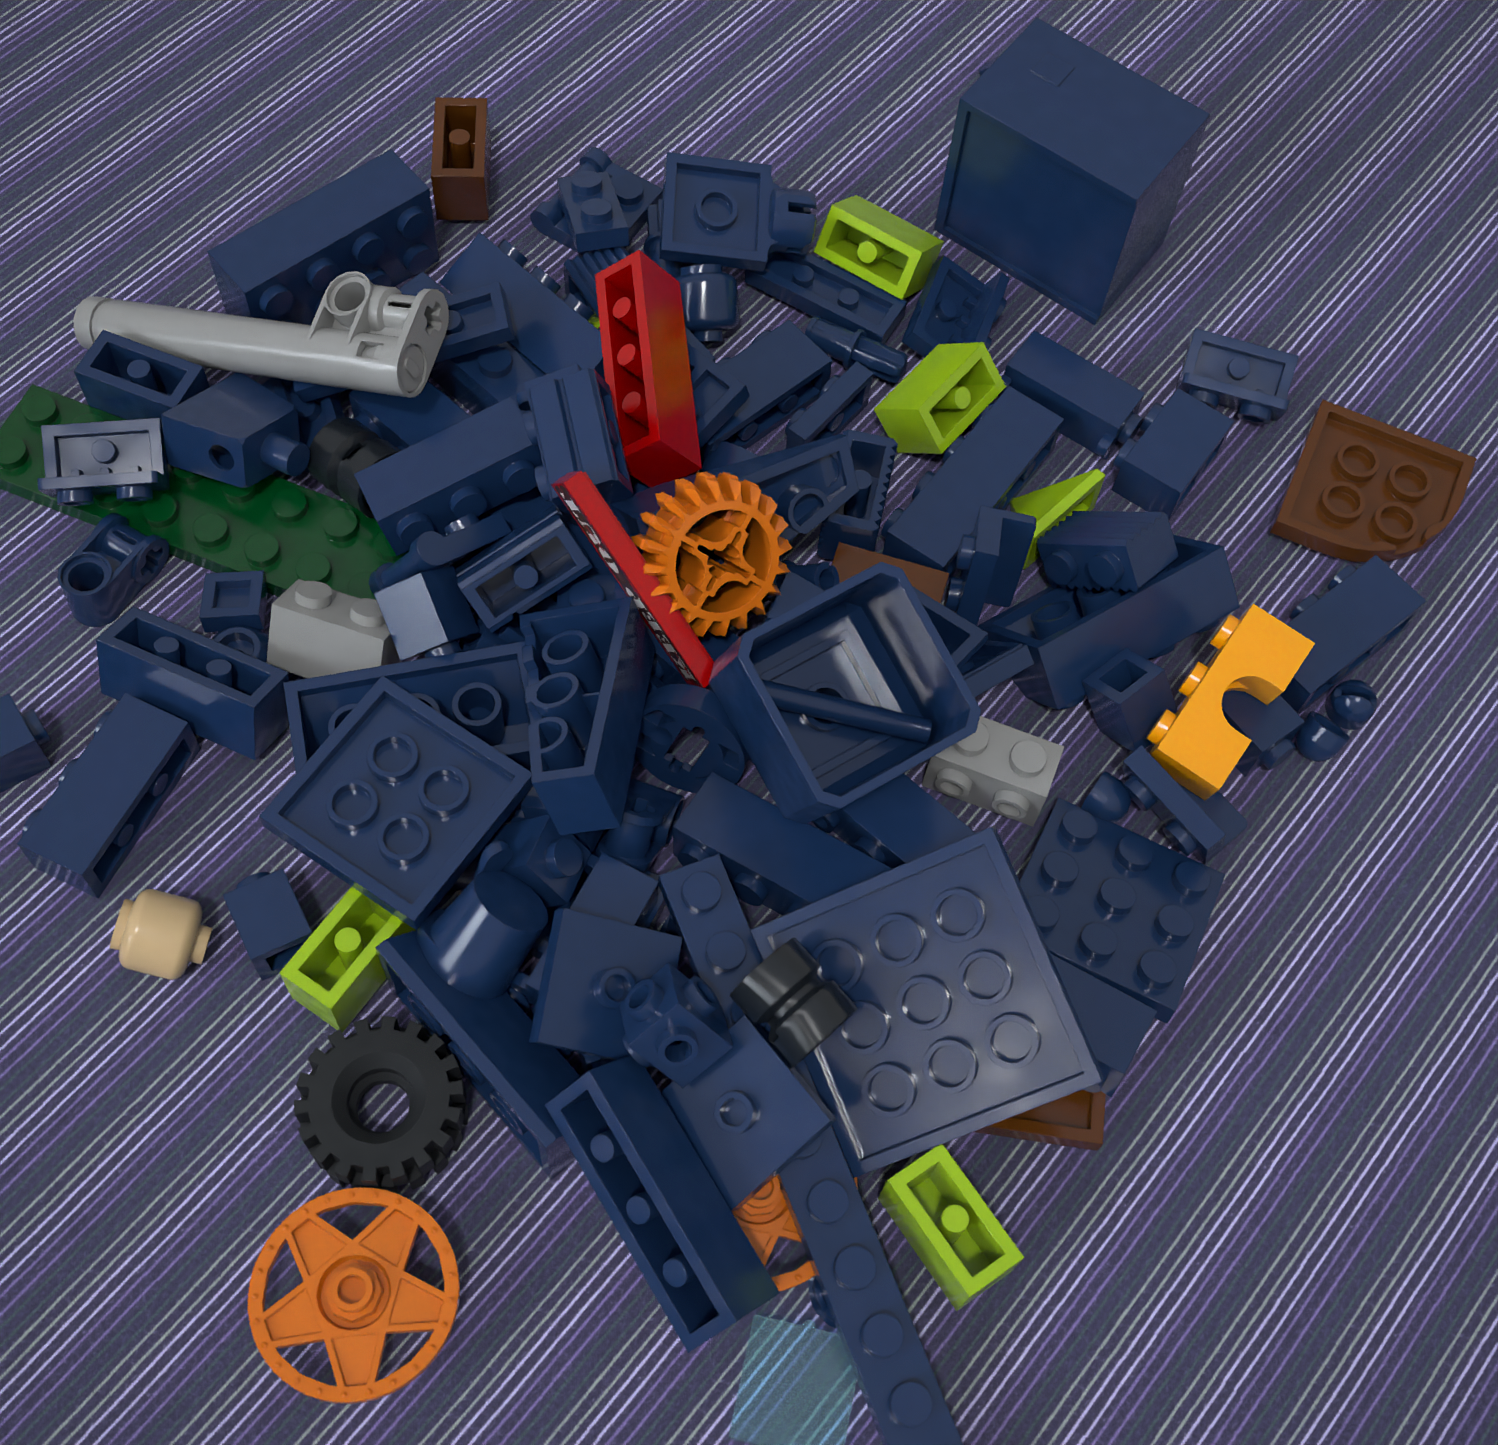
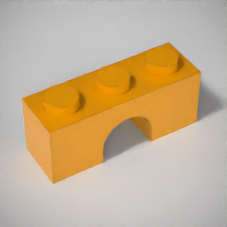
(1252, 657)

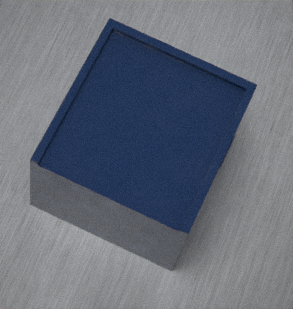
(1066, 169)

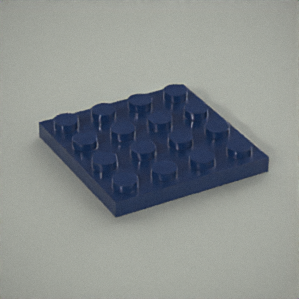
(951, 999)

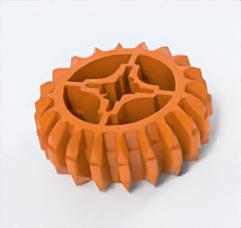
(740, 518)

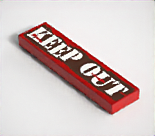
(626, 566)

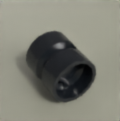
(340, 452)
(793, 1001)

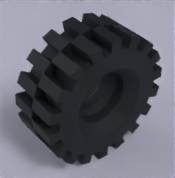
(353, 1067)

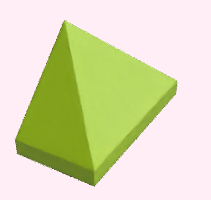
(1056, 502)

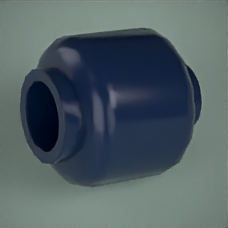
(708, 301)

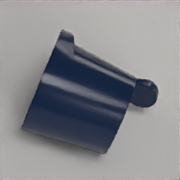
(485, 929)

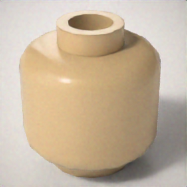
(160, 934)

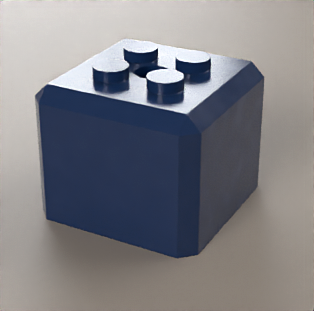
(858, 644)

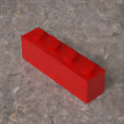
(648, 368)

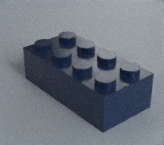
(363, 222)

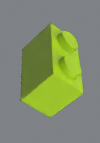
(878, 246)
(940, 398)
(339, 961)
(949, 1226)

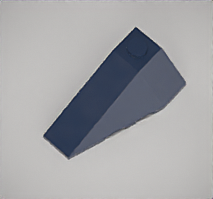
(802, 480)

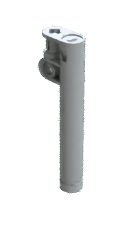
(357, 341)

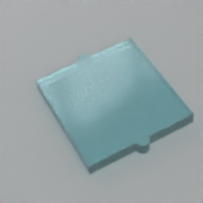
(793, 1386)

